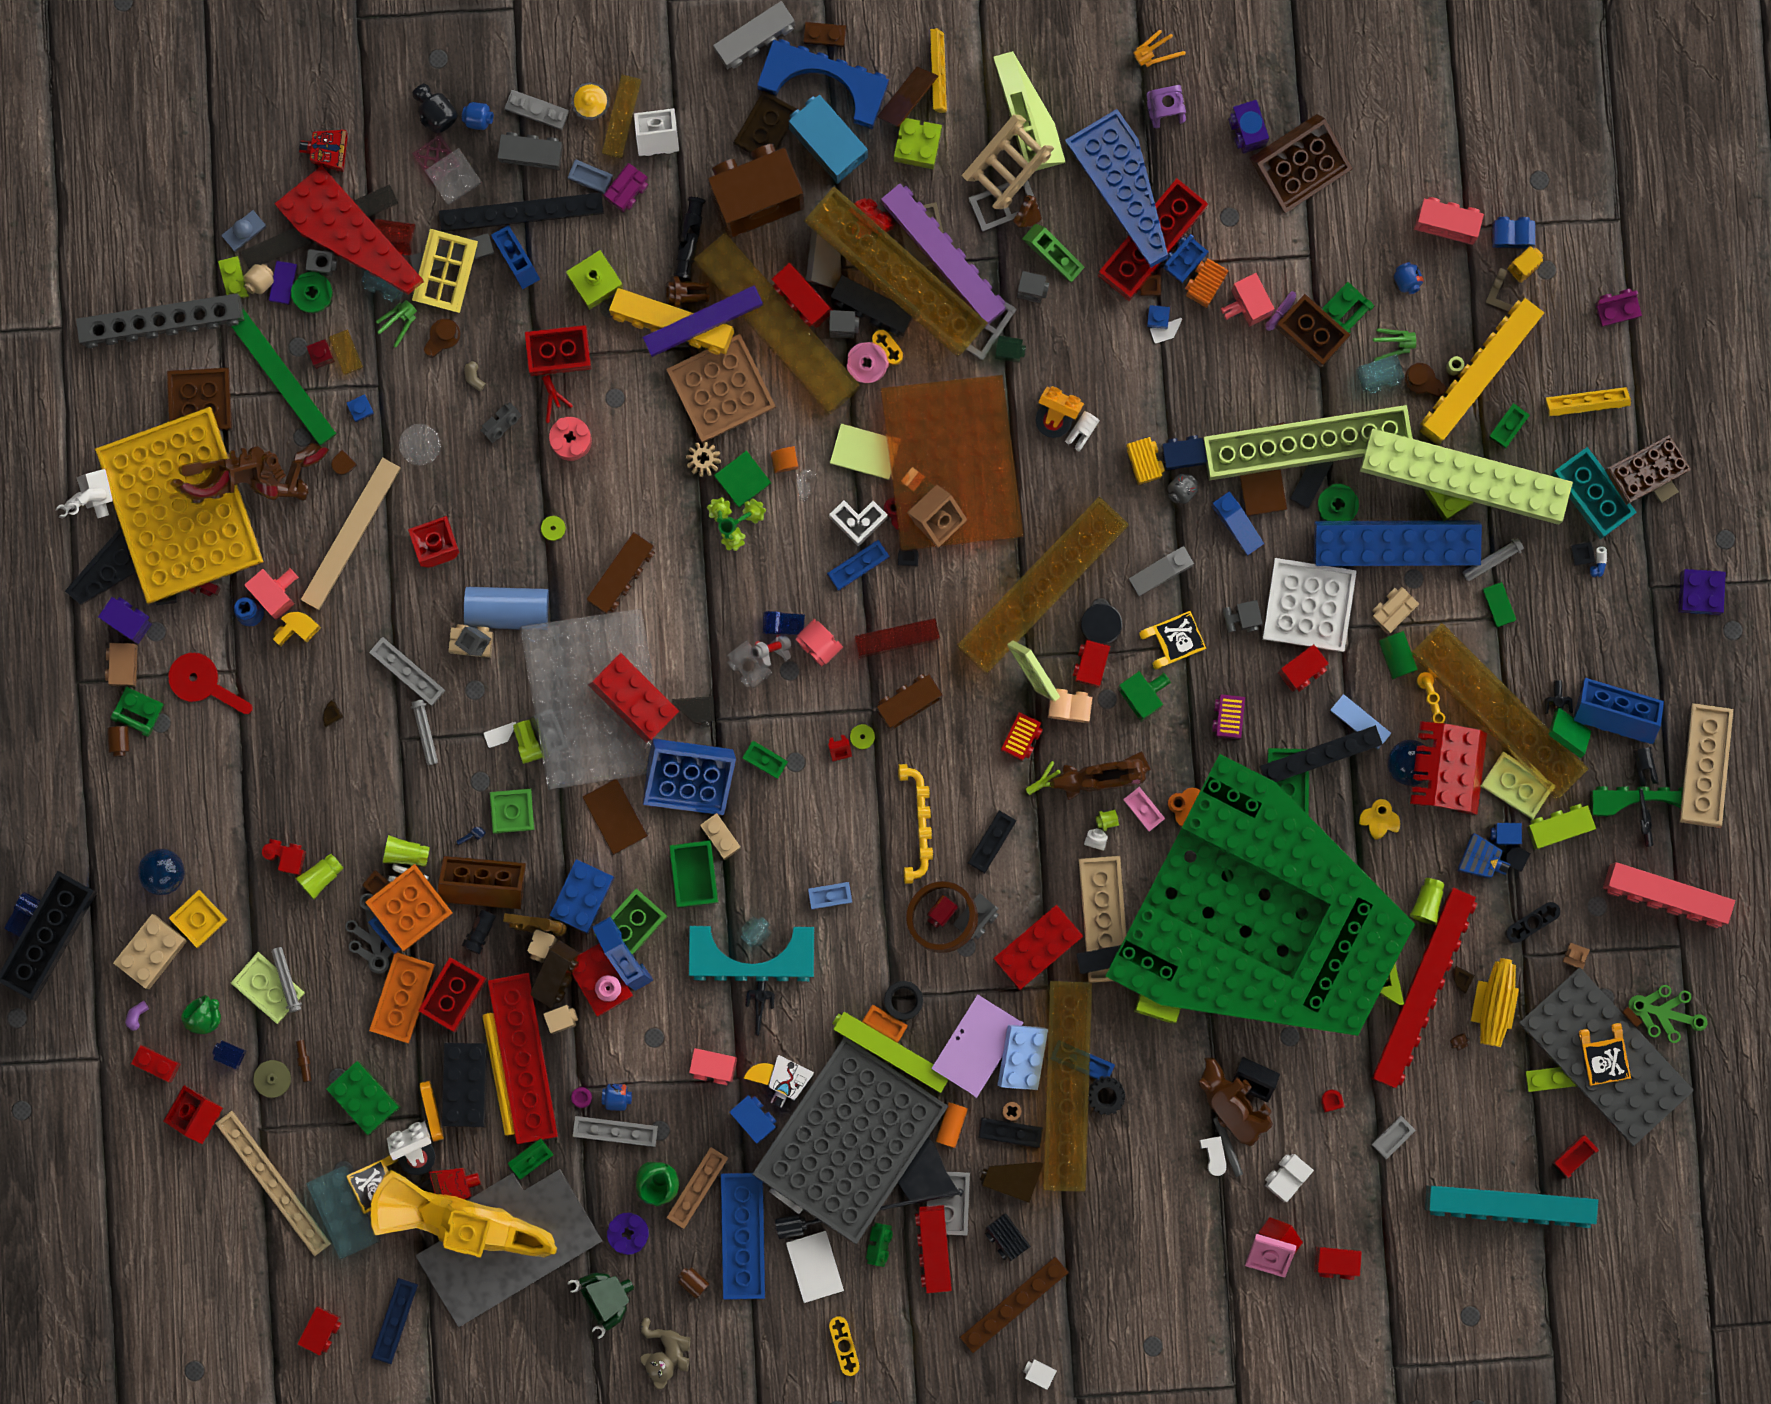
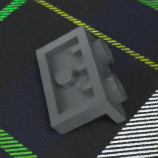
(986, 913)

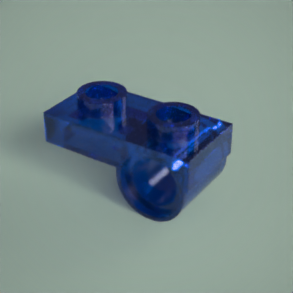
(783, 623)
(23, 912)

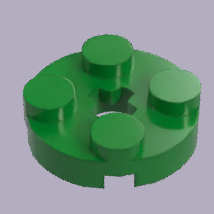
(322, 298)
(1330, 495)

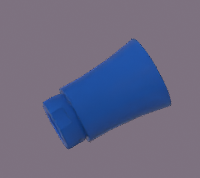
(252, 617)

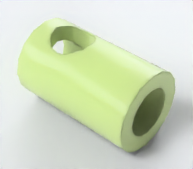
(1454, 371)

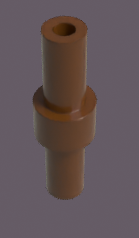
(303, 1061)

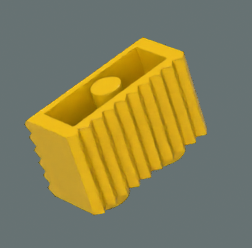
(1526, 264)
(1144, 460)

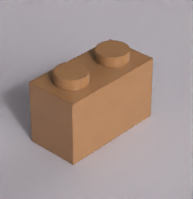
(122, 664)

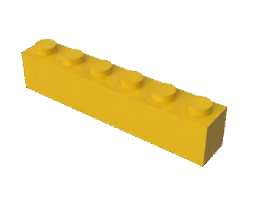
(657, 315)

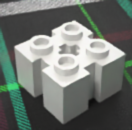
(1288, 1177)

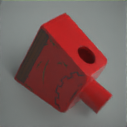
(454, 1182)

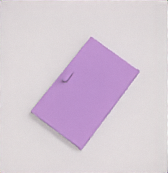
(975, 1046)

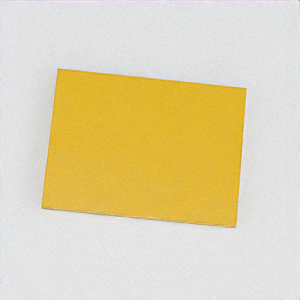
(167, 535)

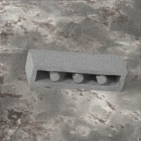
(754, 35)

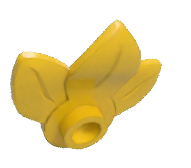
(1380, 822)

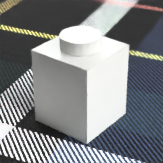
(1039, 1373)

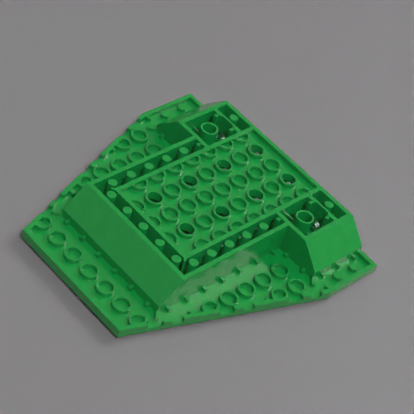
(1269, 843)

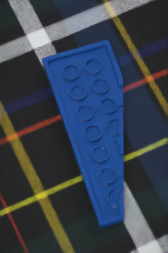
(1117, 169)

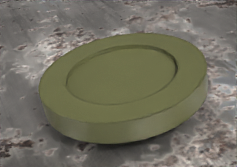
(272, 1078)

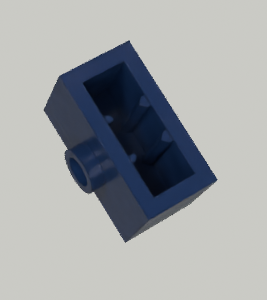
(1183, 453)

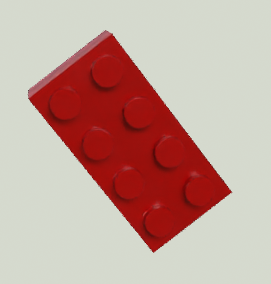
(633, 697)
(1038, 947)

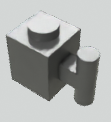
(1247, 615)

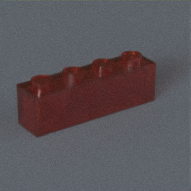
(897, 638)

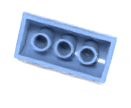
(505, 607)

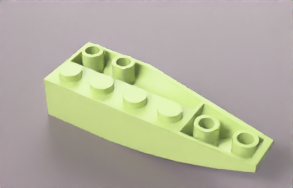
(1024, 101)

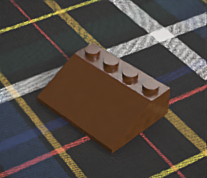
(1301, 163)

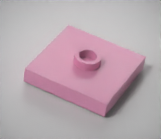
(1270, 1255)

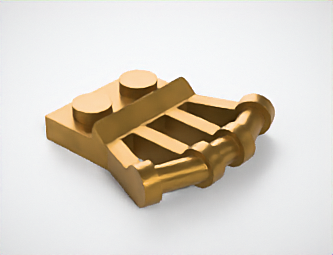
(531, 924)

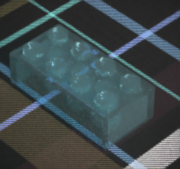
(341, 1213)

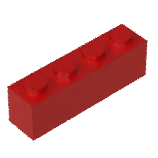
(935, 1249)

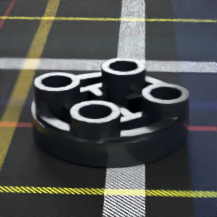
(1101, 623)

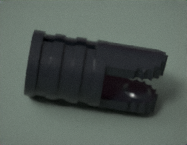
(1645, 760)

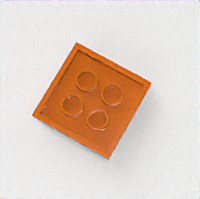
(409, 907)

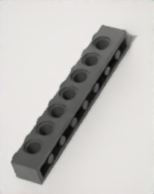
(88, 325)

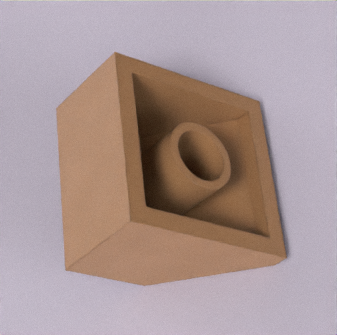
(937, 515)

